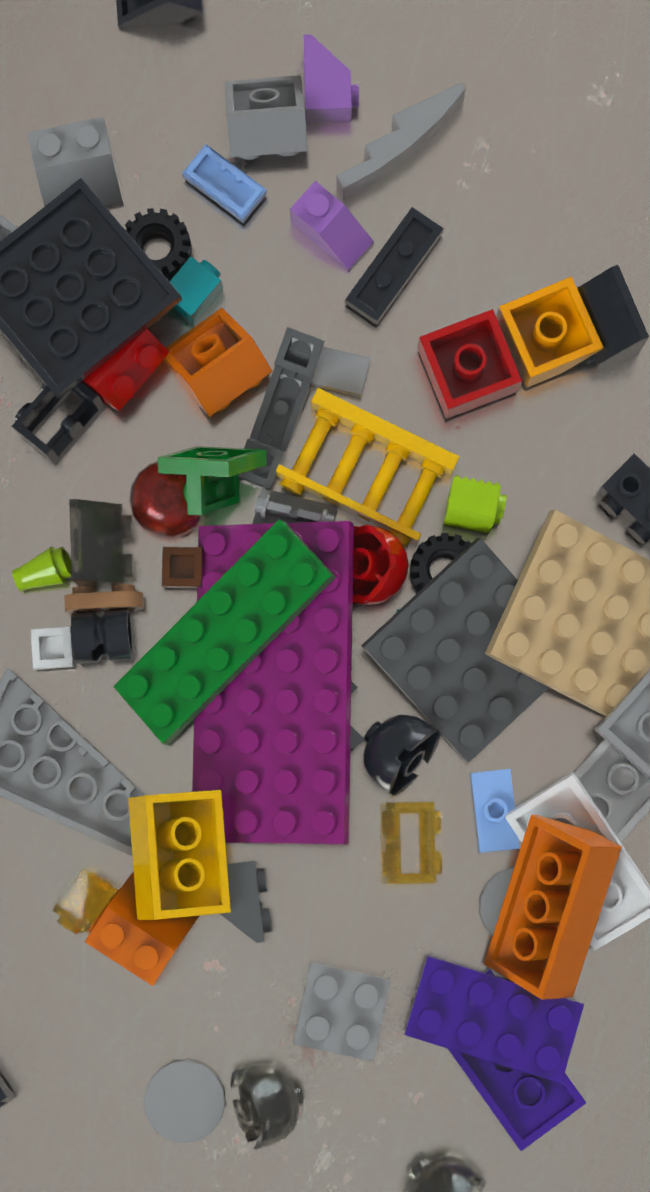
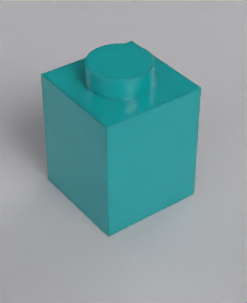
(198, 287)

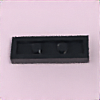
(394, 265)

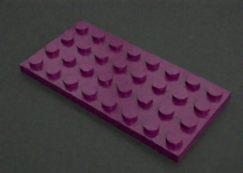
(284, 723)

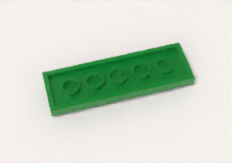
(224, 632)

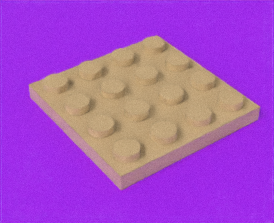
(578, 615)

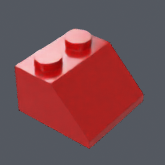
(127, 370)

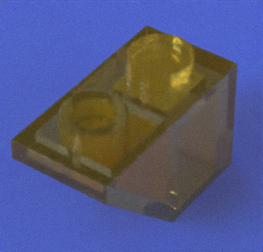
(84, 901)

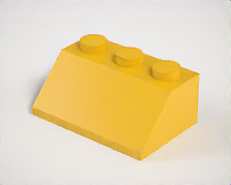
(179, 855)

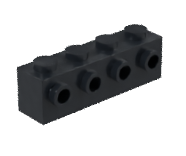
(629, 496)

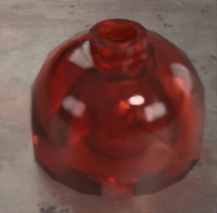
(160, 504)

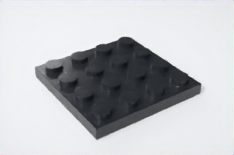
(76, 288)

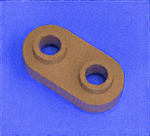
(87, 599)

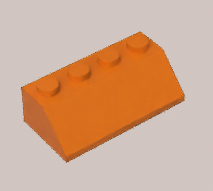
(552, 907)

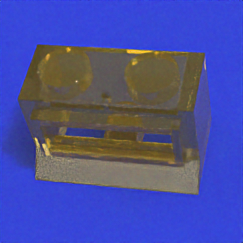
(428, 826)

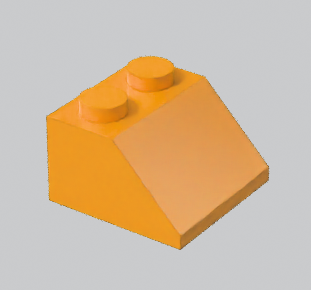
(548, 331)

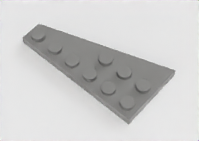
(58, 771)

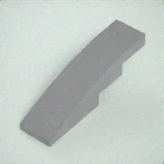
(411, 131)

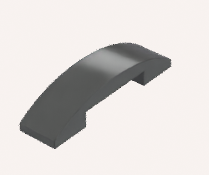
(283, 402)

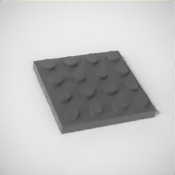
(439, 648)

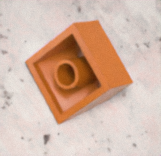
(217, 362)
(135, 944)

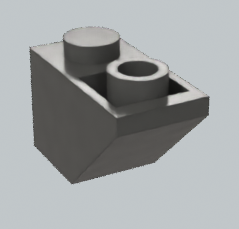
(245, 887)

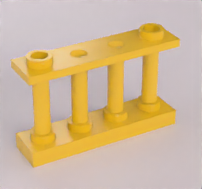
(364, 429)

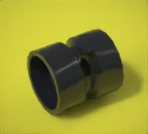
(101, 636)

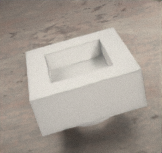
(52, 648)

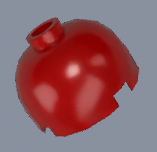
(378, 565)

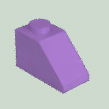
(327, 85)
(330, 226)

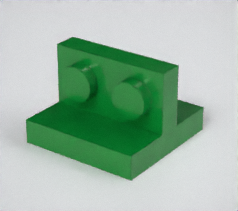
(211, 474)

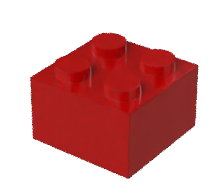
(469, 364)

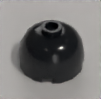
(397, 749)

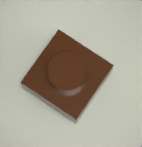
(182, 567)

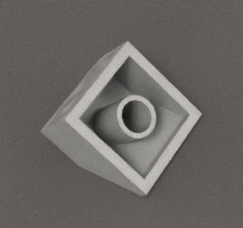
(266, 117)
(75, 152)

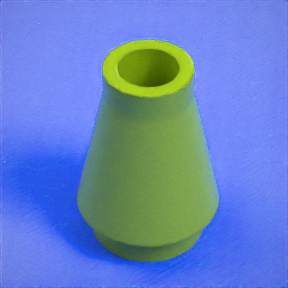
(45, 569)

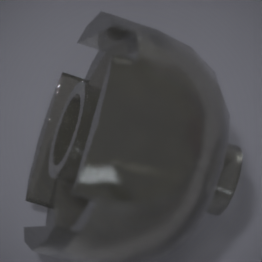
(266, 1104)
(444, 1175)

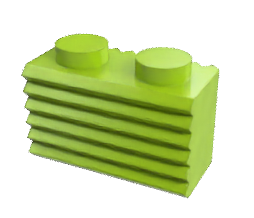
(474, 505)

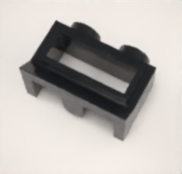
(35, 414)

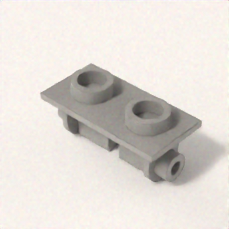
(291, 509)

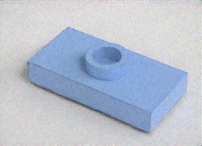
(224, 183)
(492, 800)

